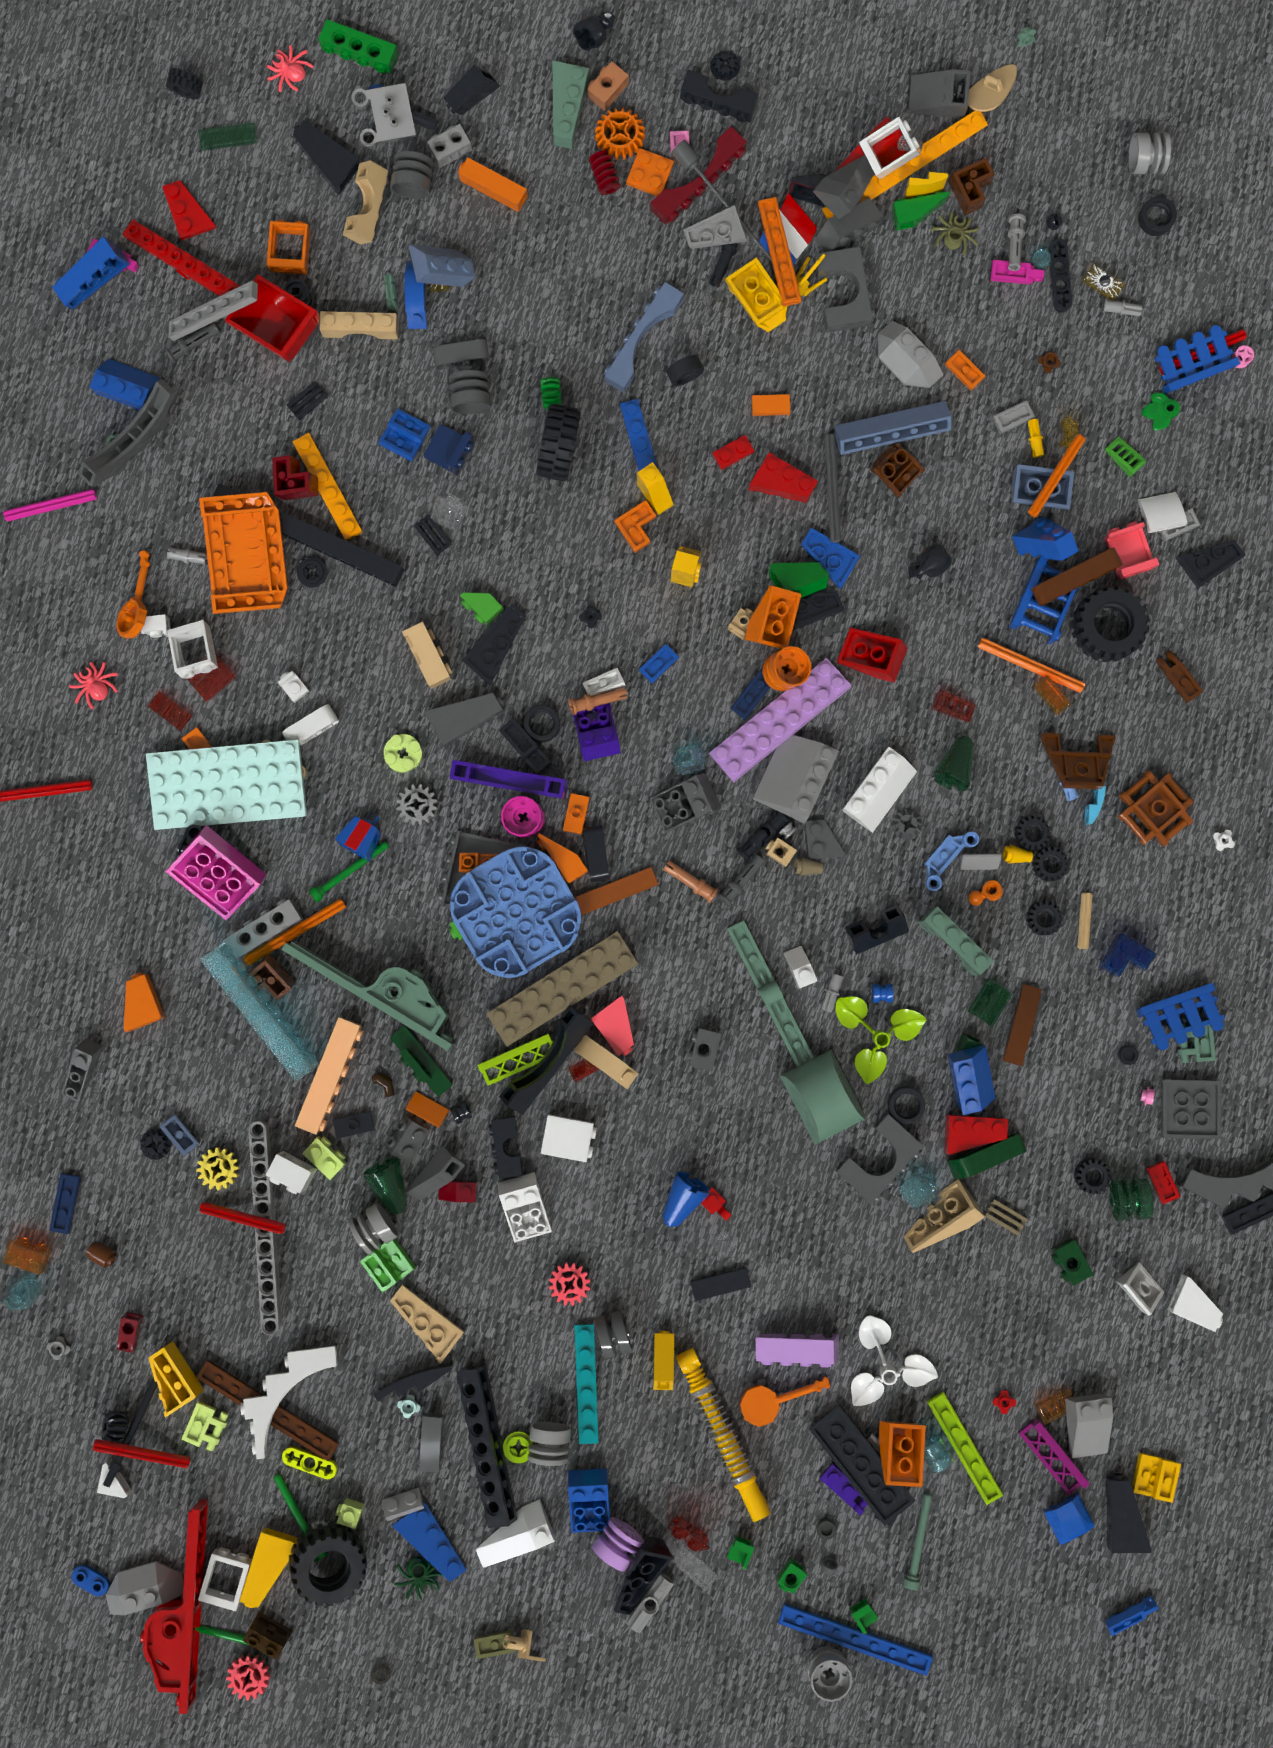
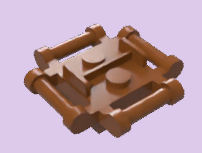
(1156, 808)

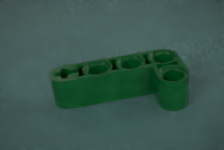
(986, 1157)

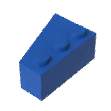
(1045, 539)

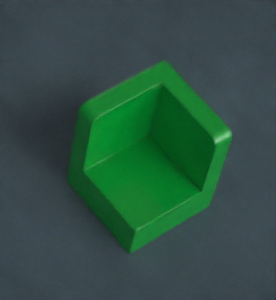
(741, 1551)
(863, 1615)

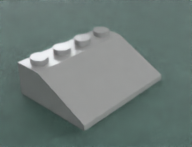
(796, 777)

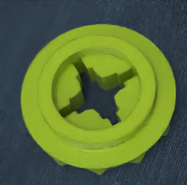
(511, 1453)

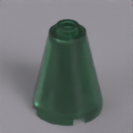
(956, 765)
(388, 1184)

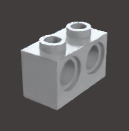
(452, 149)

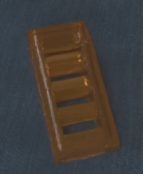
(1045, 1419)

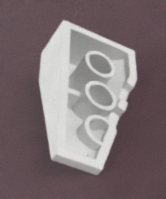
(525, 1535)

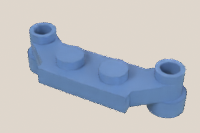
(944, 856)

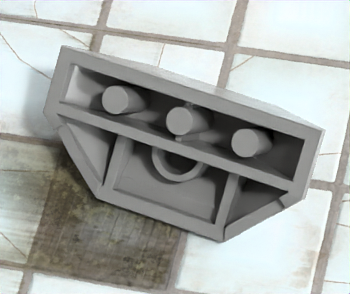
(907, 356)
(143, 1588)

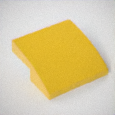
(918, 186)
(1156, 1477)

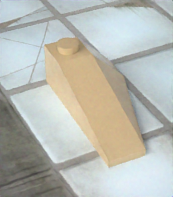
(949, 1216)

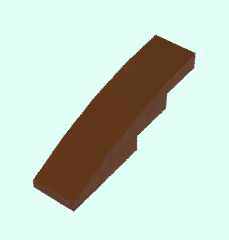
(1022, 1025)

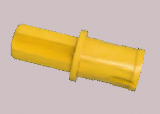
(1035, 438)

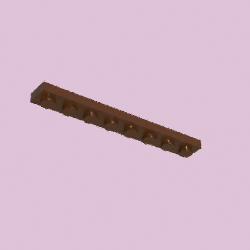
(282, 1419)

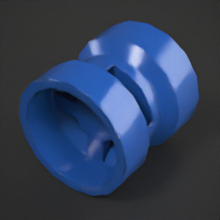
(882, 993)

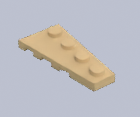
(427, 1322)

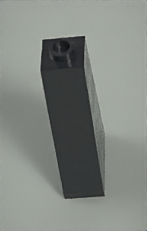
(328, 157)
(1124, 1521)

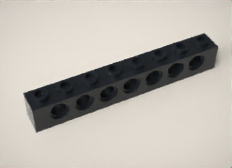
(493, 1454)

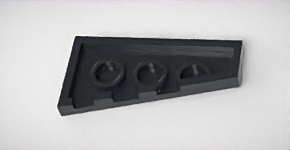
(492, 648)

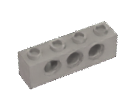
(291, 918)

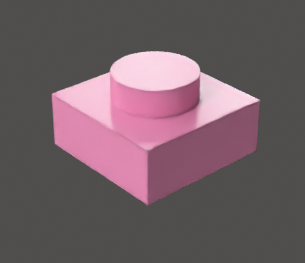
(677, 137)

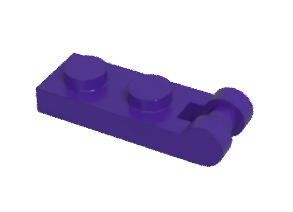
(838, 1482)

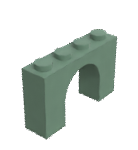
(971, 955)

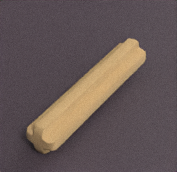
(1085, 920)

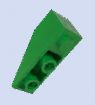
(913, 211)

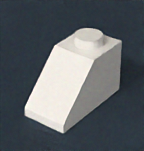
(800, 967)

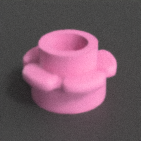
(1148, 1096)

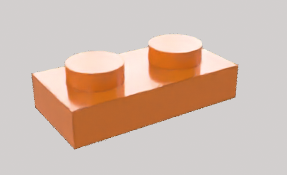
(965, 370)

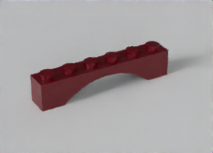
(673, 201)

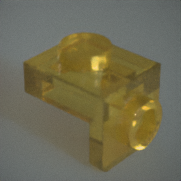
(1070, 430)

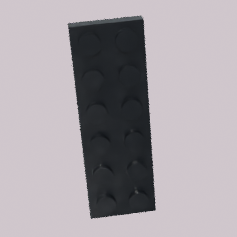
(860, 1464)

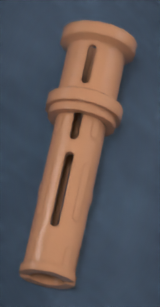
(589, 702)
(699, 886)

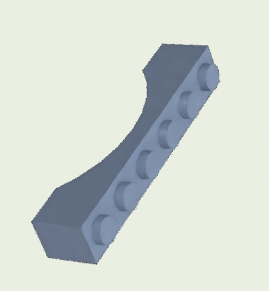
(664, 305)

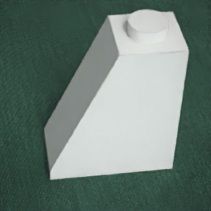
(1194, 1305)

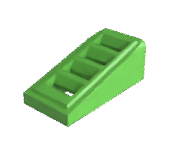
(1125, 466)

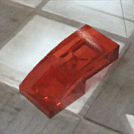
(170, 711)

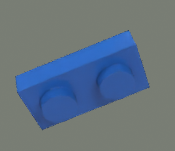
(658, 663)

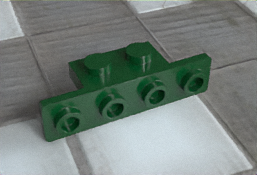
(421, 1063)

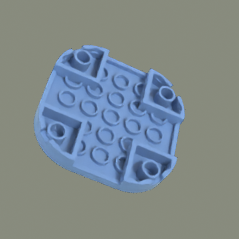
(515, 911)

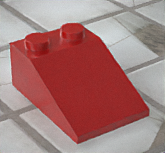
(873, 654)

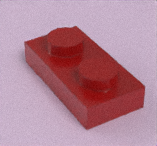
(733, 452)

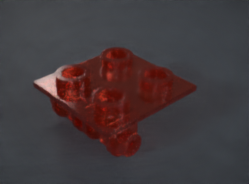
(694, 1542)

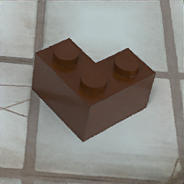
(968, 183)
(272, 977)

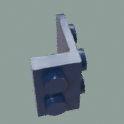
(449, 448)

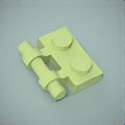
(199, 1423)

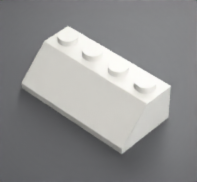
(880, 789)

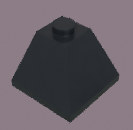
(803, 186)

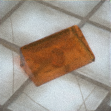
(1052, 695)

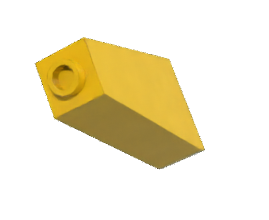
(267, 1564)

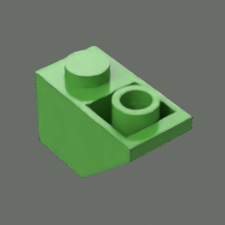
(483, 605)

